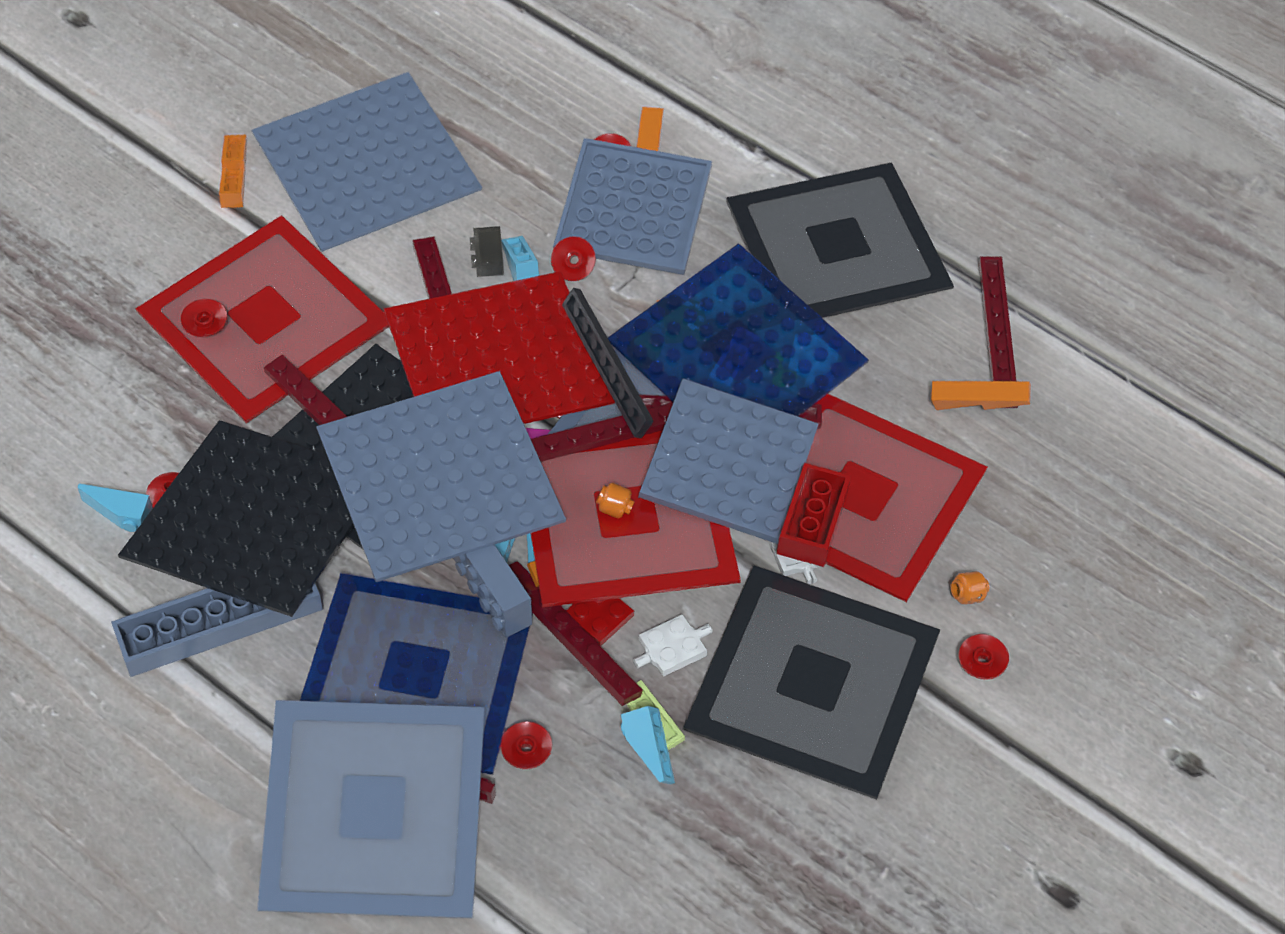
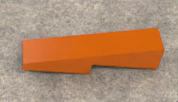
(650, 128)
(233, 171)
(985, 393)

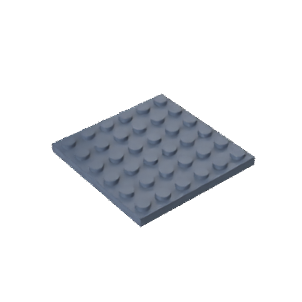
(635, 204)
(728, 460)

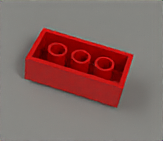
(813, 514)

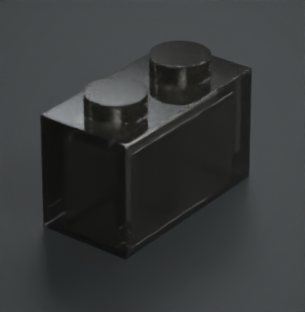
(488, 251)

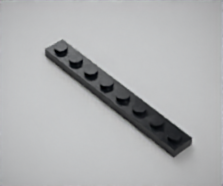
(607, 363)

